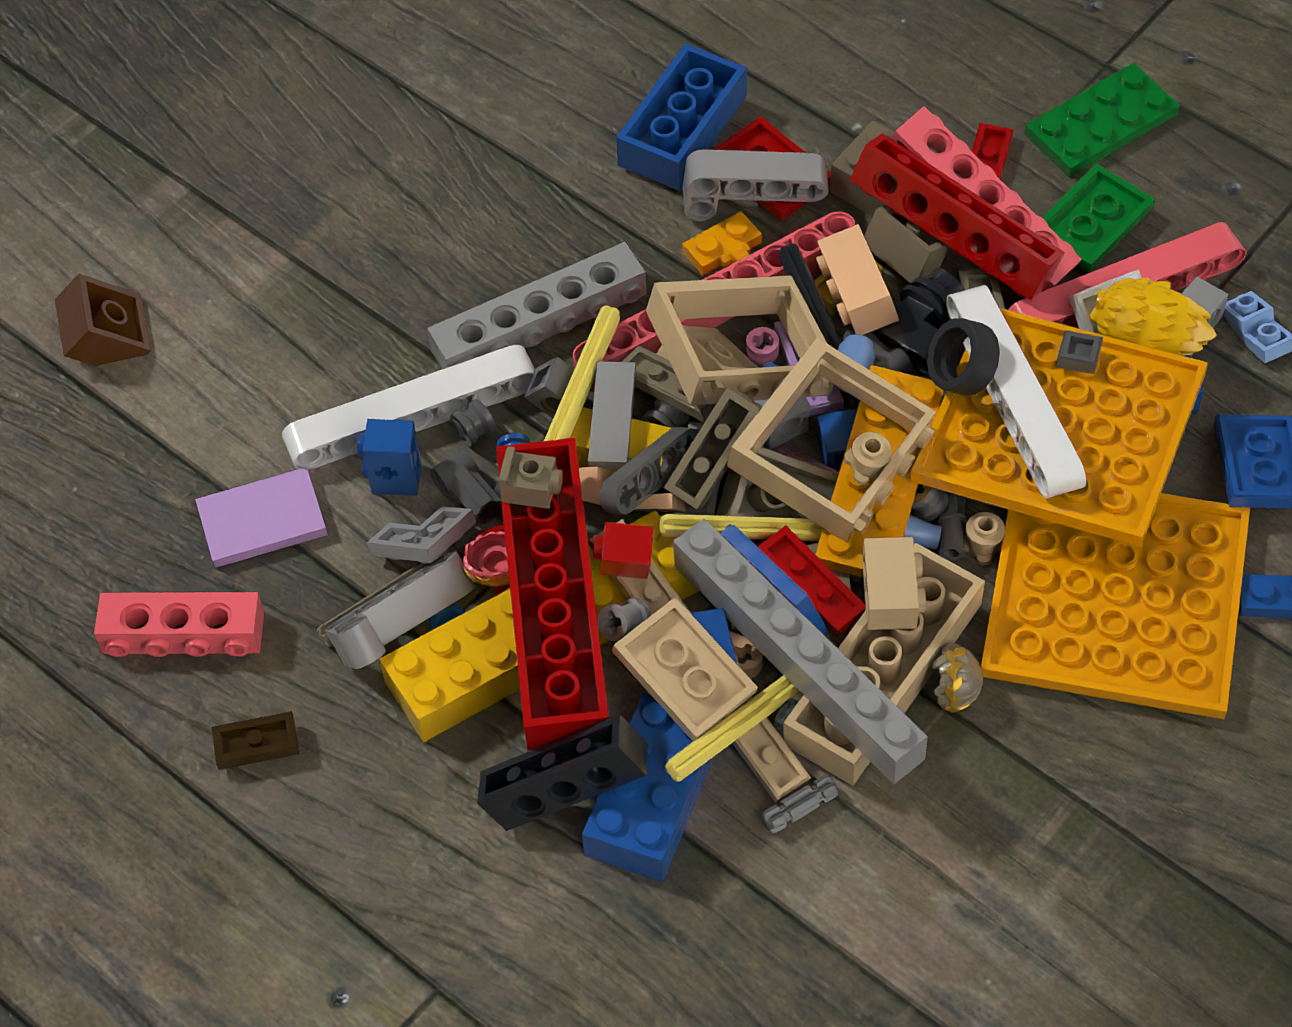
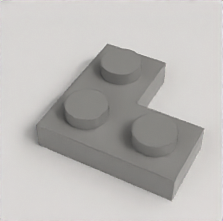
(422, 542)

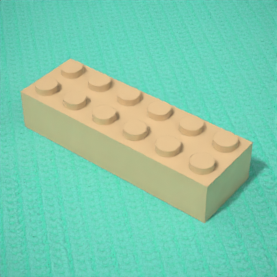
(892, 660)

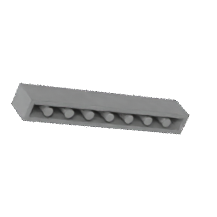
(800, 651)

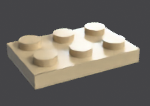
(684, 669)

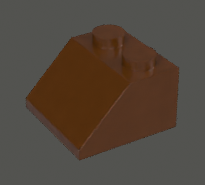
(101, 322)

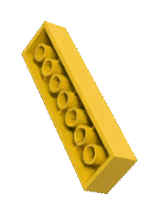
(474, 656)

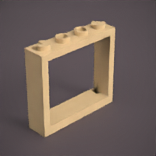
(730, 299)
(863, 385)

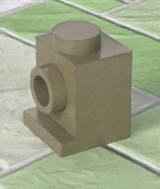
(529, 479)

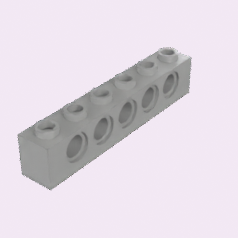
(541, 307)

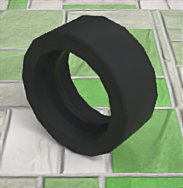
(982, 361)

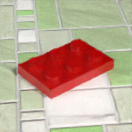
(764, 137)

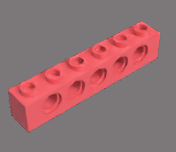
(953, 156)

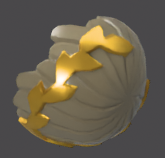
(960, 678)

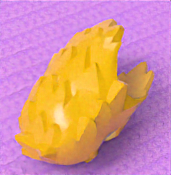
(1152, 316)

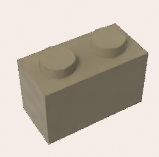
(903, 245)

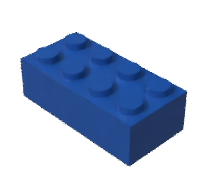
(681, 115)
(645, 819)

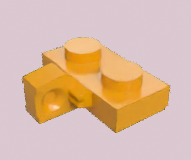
(722, 243)

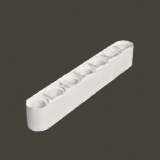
(424, 400)
(1022, 400)

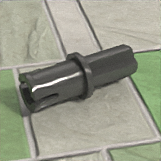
(953, 525)

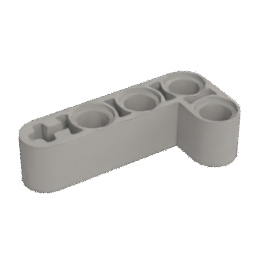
(750, 176)
(364, 631)

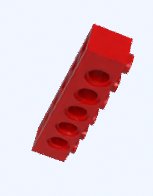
(974, 215)

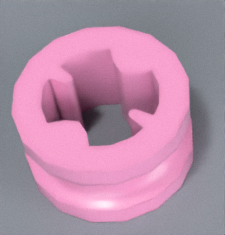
(755, 339)

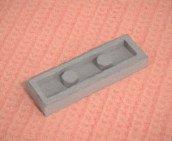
(612, 414)

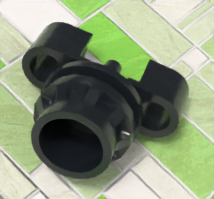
(920, 315)

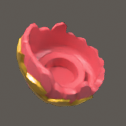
(487, 560)

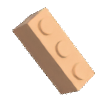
(855, 281)

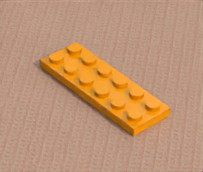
(892, 517)

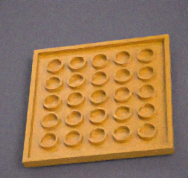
(1118, 420)
(1120, 616)

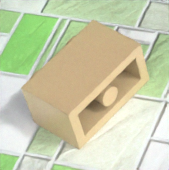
(891, 583)

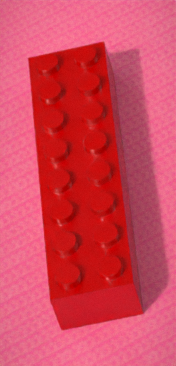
(554, 605)

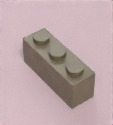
(709, 452)

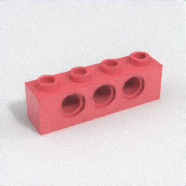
(161, 612)

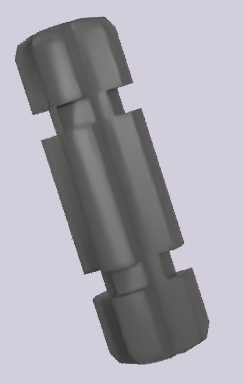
(800, 803)

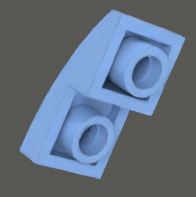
(1255, 326)

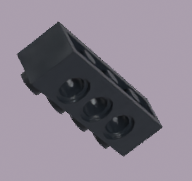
(563, 773)

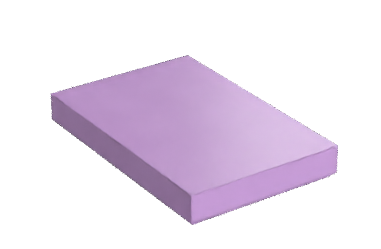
(261, 517)

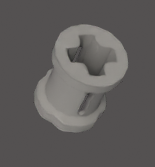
(617, 620)

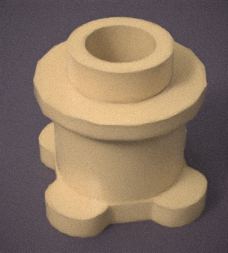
(868, 456)
(984, 536)

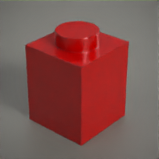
(624, 550)

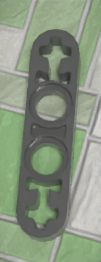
(652, 473)

